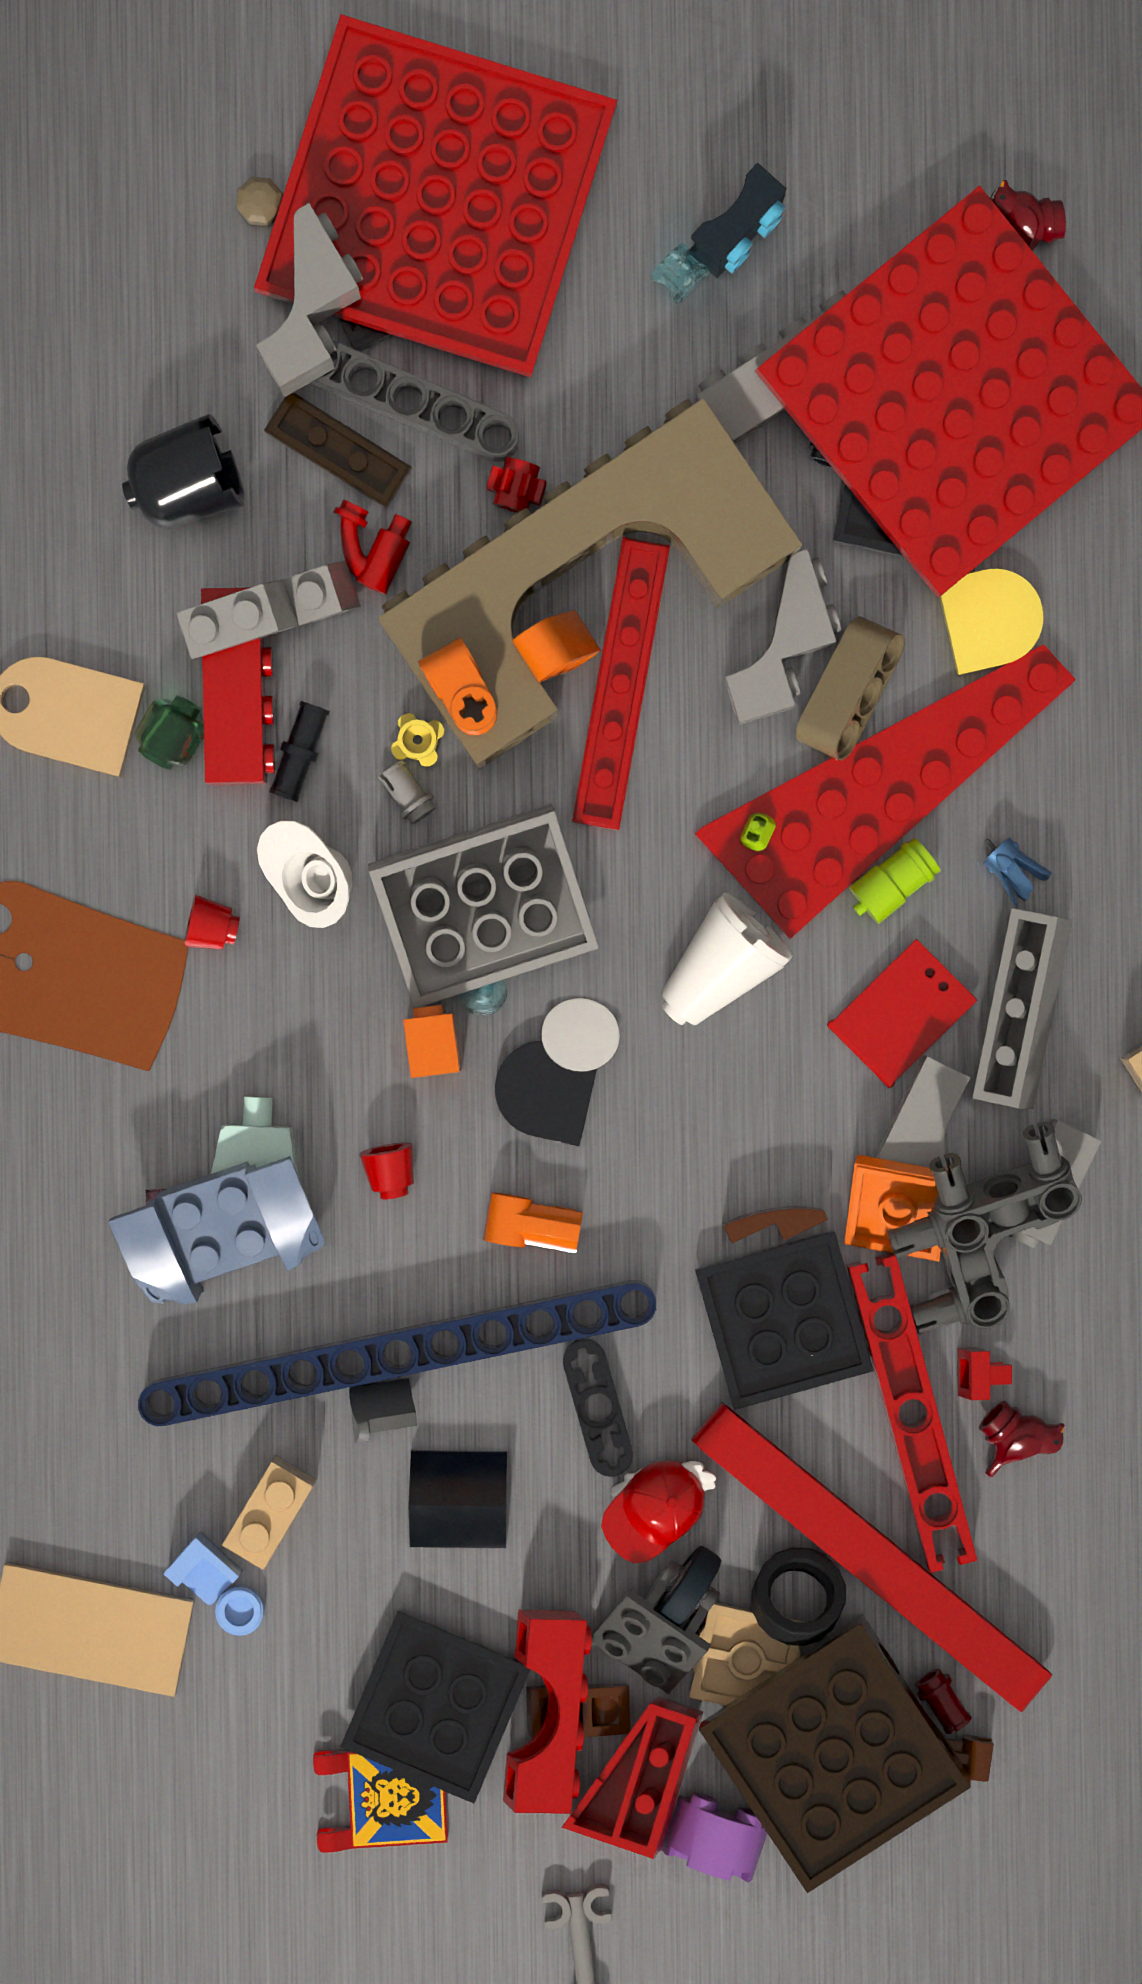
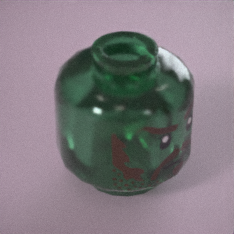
(170, 732)

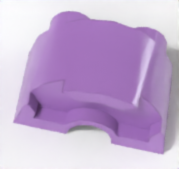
(713, 1839)

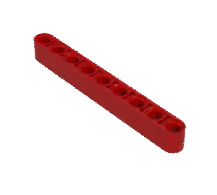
(871, 1557)

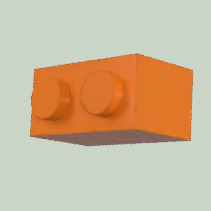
(432, 1042)

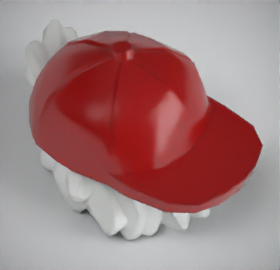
(655, 1508)

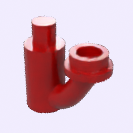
(386, 553)

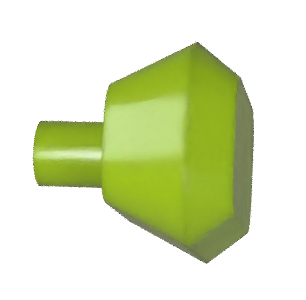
(757, 831)

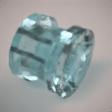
(680, 273)

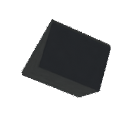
(457, 1499)

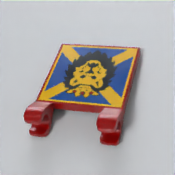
(383, 1806)

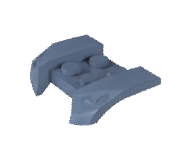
(216, 1229)

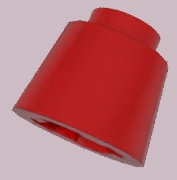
(210, 925)
(389, 1169)

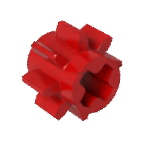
(516, 485)

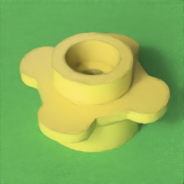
(411, 727)

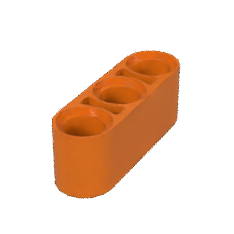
(556, 645)

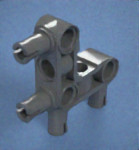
(990, 1210)

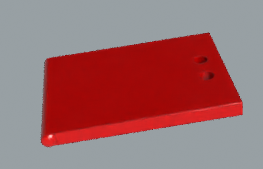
(902, 1013)

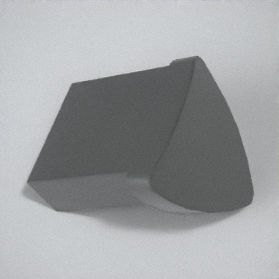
(381, 1408)

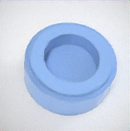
(239, 1610)

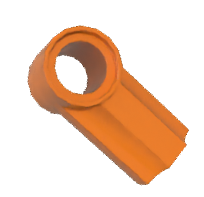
(520, 1222)

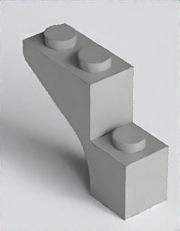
(322, 287)
(268, 609)
(800, 628)

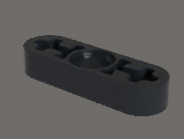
(619, 1438)

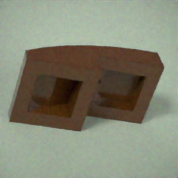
(789, 1221)
(602, 1714)

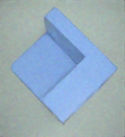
(203, 1569)

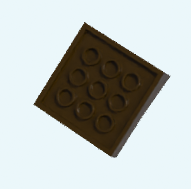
(835, 1754)

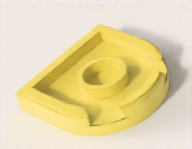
(991, 619)

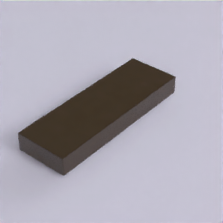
(338, 449)

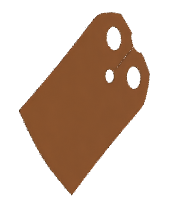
(92, 978)

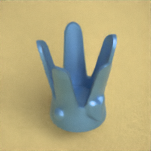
(1005, 864)

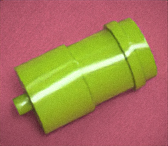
(892, 882)

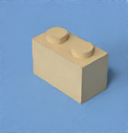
(269, 1512)

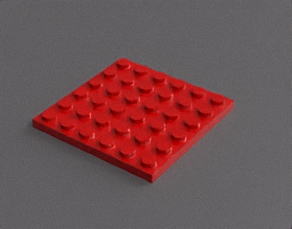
(445, 189)
(957, 391)

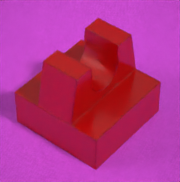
(977, 1373)

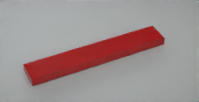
(621, 683)

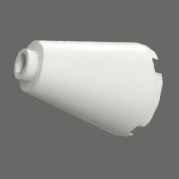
(723, 962)

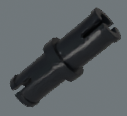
(299, 751)

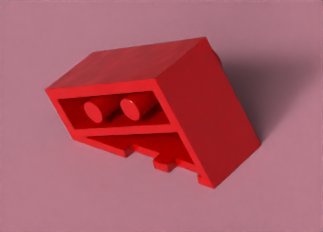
(641, 1782)

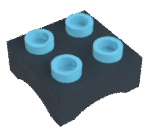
(727, 239)

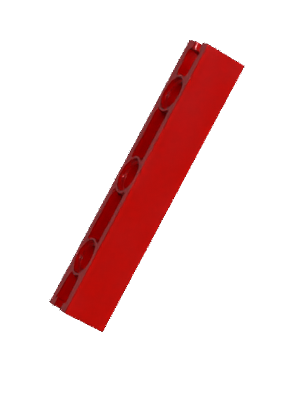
(920, 1445)

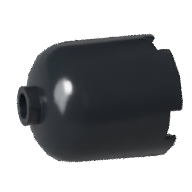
(183, 476)

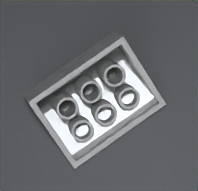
(483, 906)

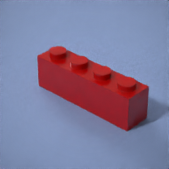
(237, 710)

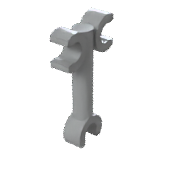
(577, 1910)

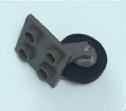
(650, 1638)

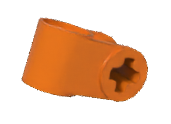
(456, 681)

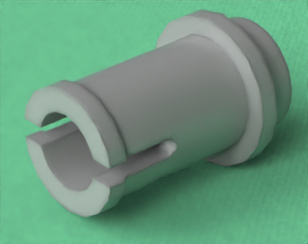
(407, 792)

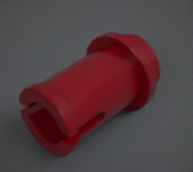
(947, 1707)

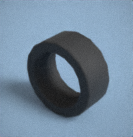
(813, 1564)

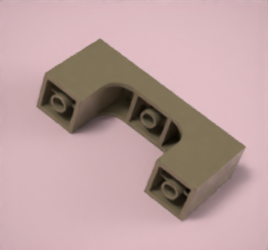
(668, 482)

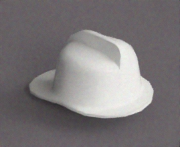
(305, 873)

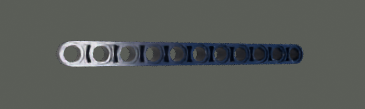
(377, 1367)

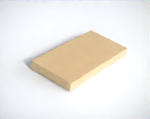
(92, 1629)

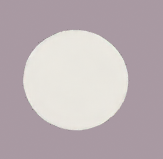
(580, 1034)

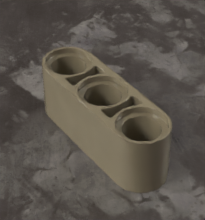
(850, 688)

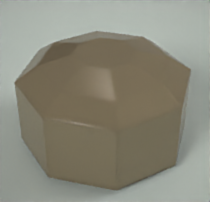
(259, 201)

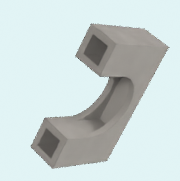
(921, 1124)

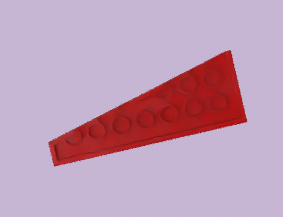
(855, 809)

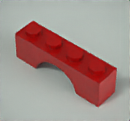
(543, 1771)

